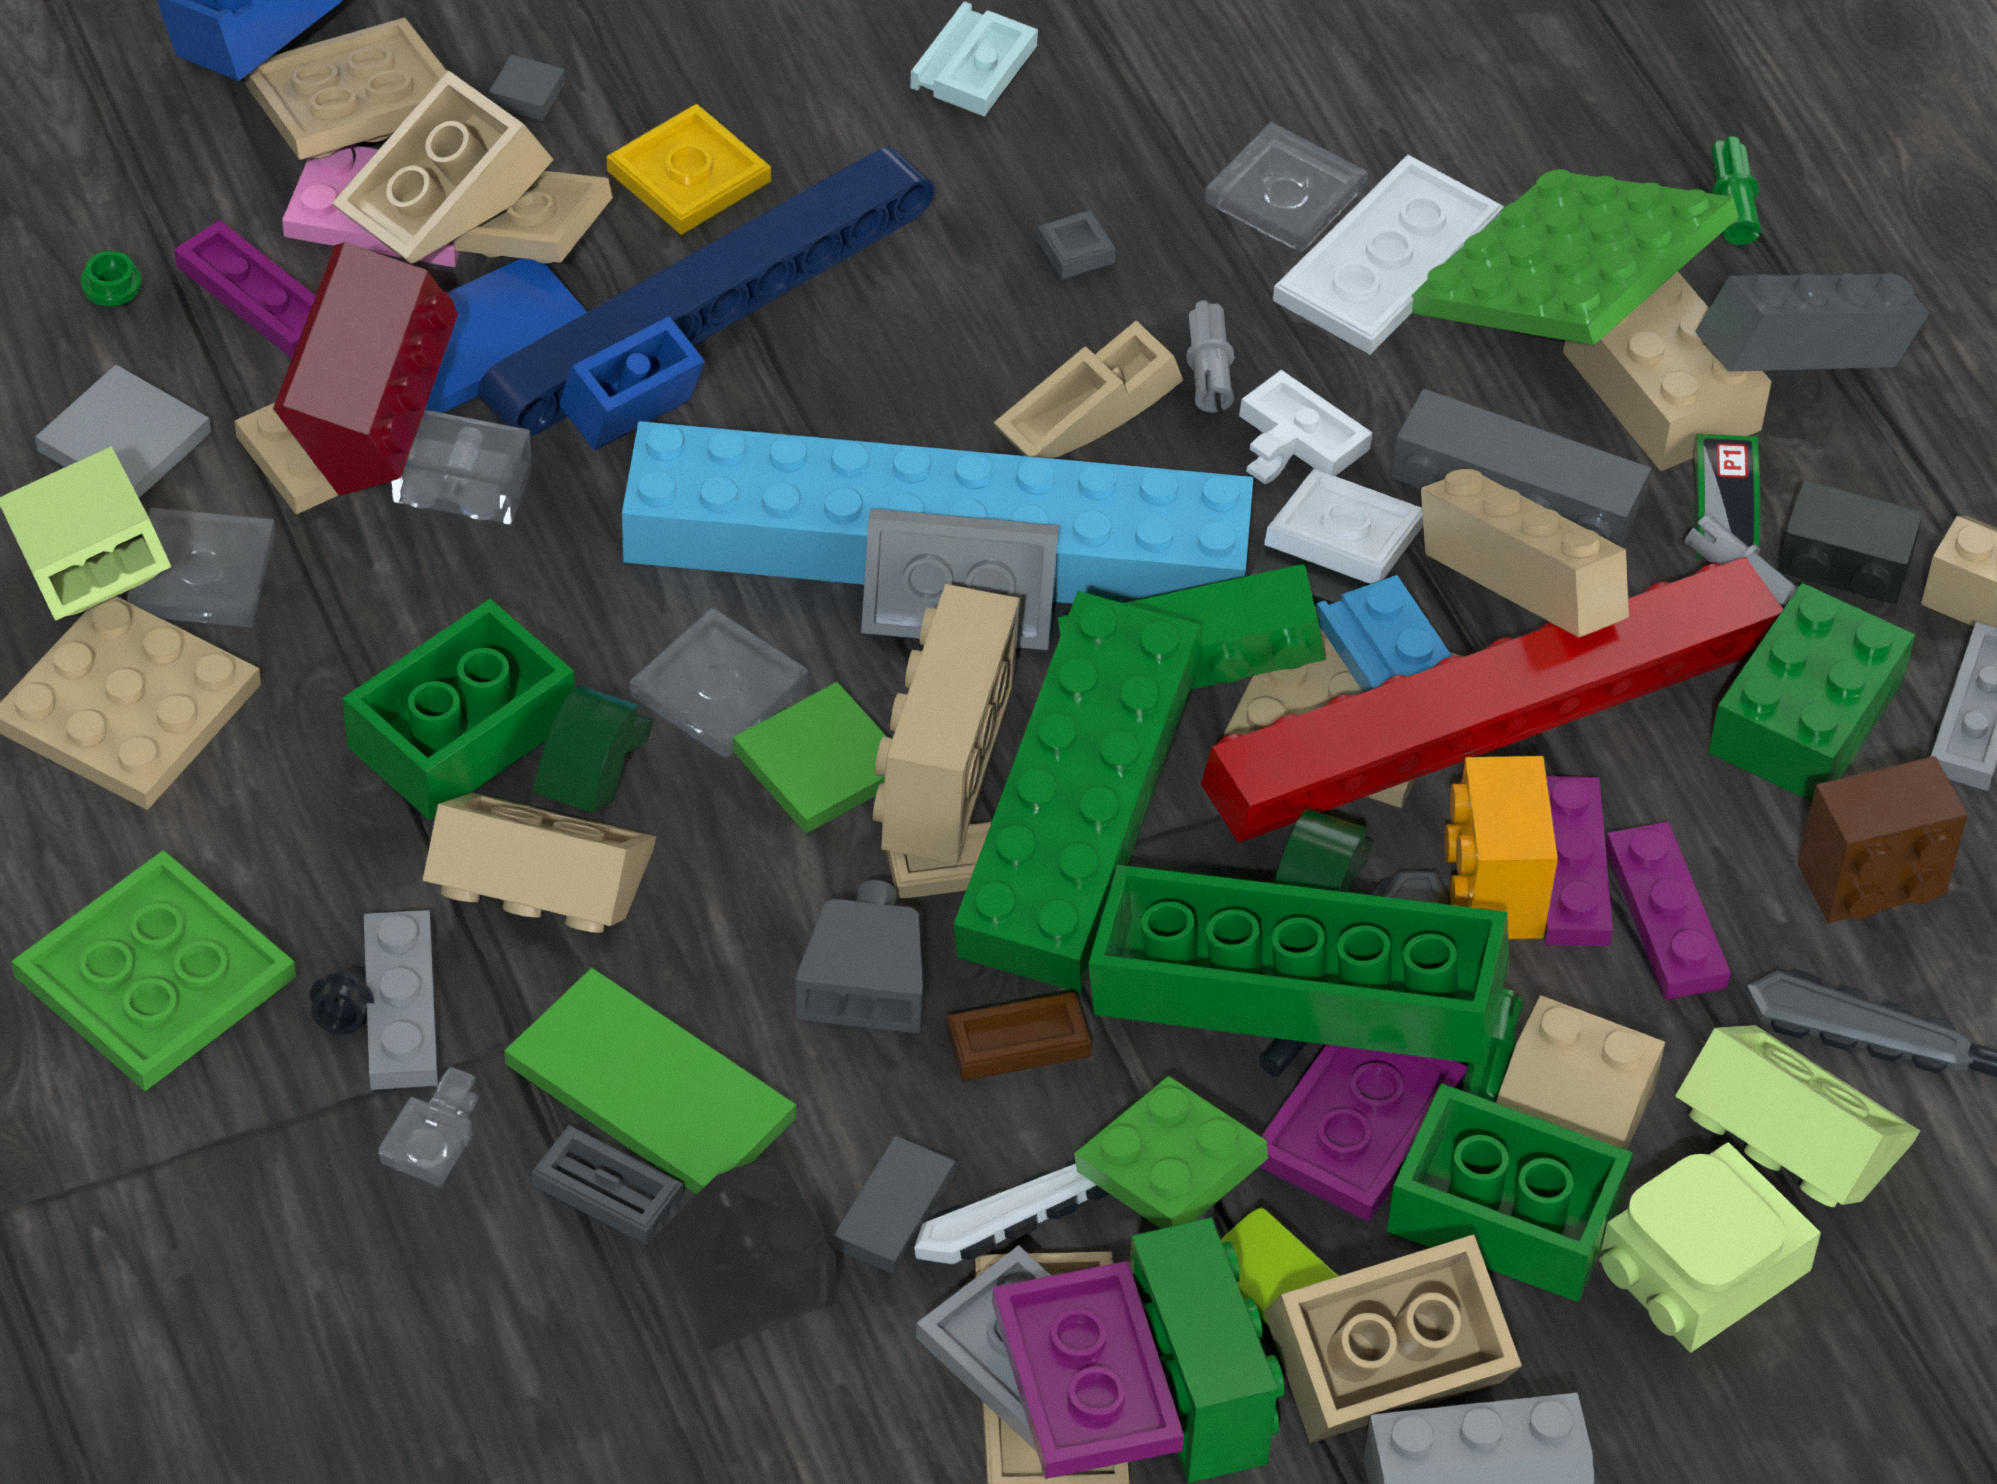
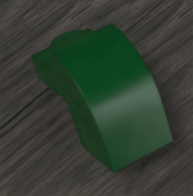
(589, 748)
(1323, 853)

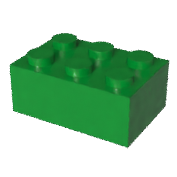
(1811, 692)
(457, 708)
(1516, 1184)
(1208, 1348)

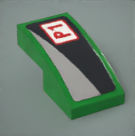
(1728, 484)

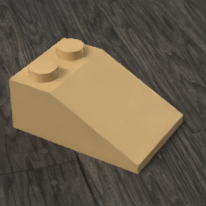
(443, 171)

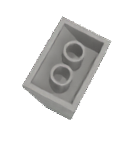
(1482, 1444)

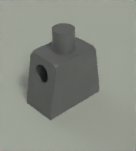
(863, 964)

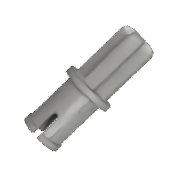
(1210, 356)
(1730, 548)

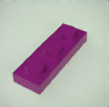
(247, 284)
(1580, 891)
(1667, 910)

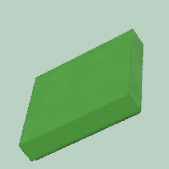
(815, 756)

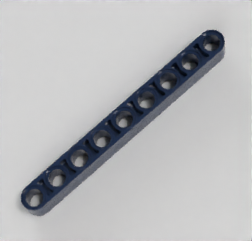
(719, 280)

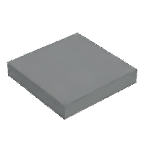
(135, 418)

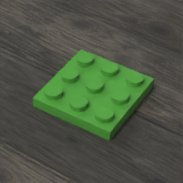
(154, 970)

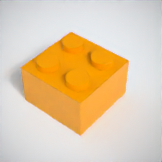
(1503, 841)

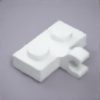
(1299, 424)

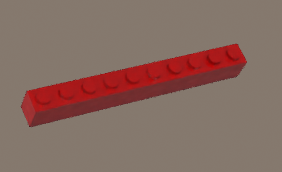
(1485, 700)

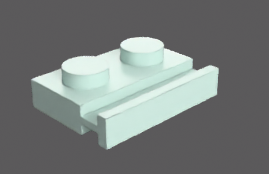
(974, 58)

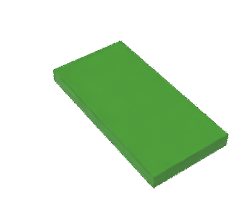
(649, 1083)

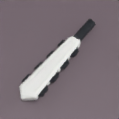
(1003, 1214)

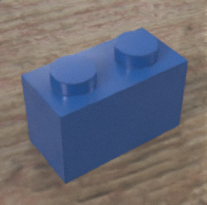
(631, 382)

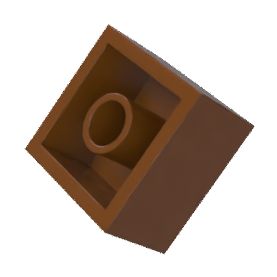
(1882, 839)

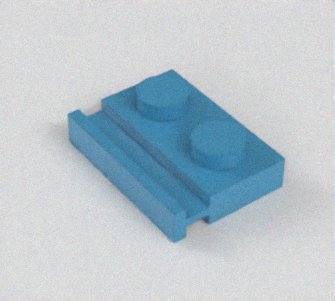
(1381, 633)

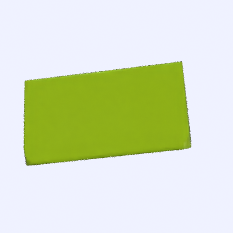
(1272, 1260)

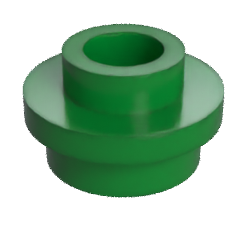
(110, 279)

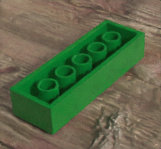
(1077, 790)
(1300, 964)

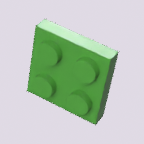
(1171, 1155)

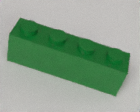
(1246, 624)

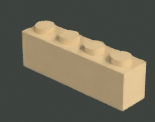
(1525, 552)

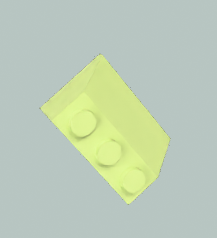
(1794, 1114)

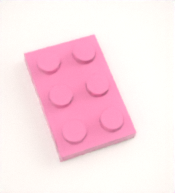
(316, 219)

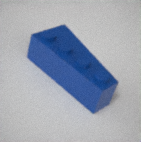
(237, 34)

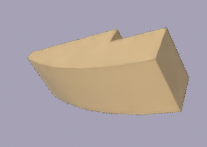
(1091, 395)

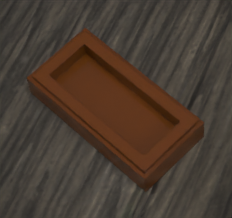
(1018, 1036)

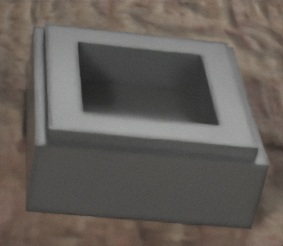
(527, 87)
(1076, 244)

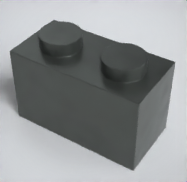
(1850, 542)

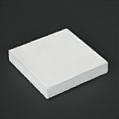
(1345, 527)

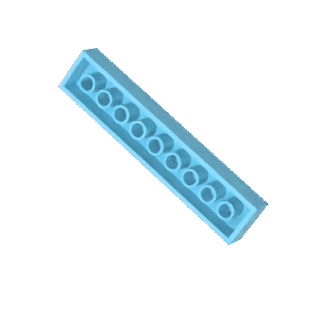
(806, 504)

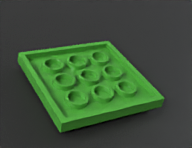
(1573, 256)

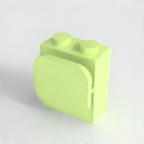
(84, 534)
(1707, 1245)

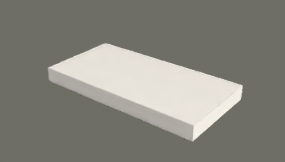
(1381, 253)

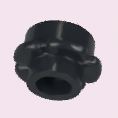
(340, 1003)

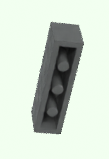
(1812, 321)
(1551, 470)

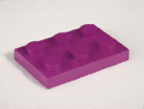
(1355, 1123)
(1087, 1369)

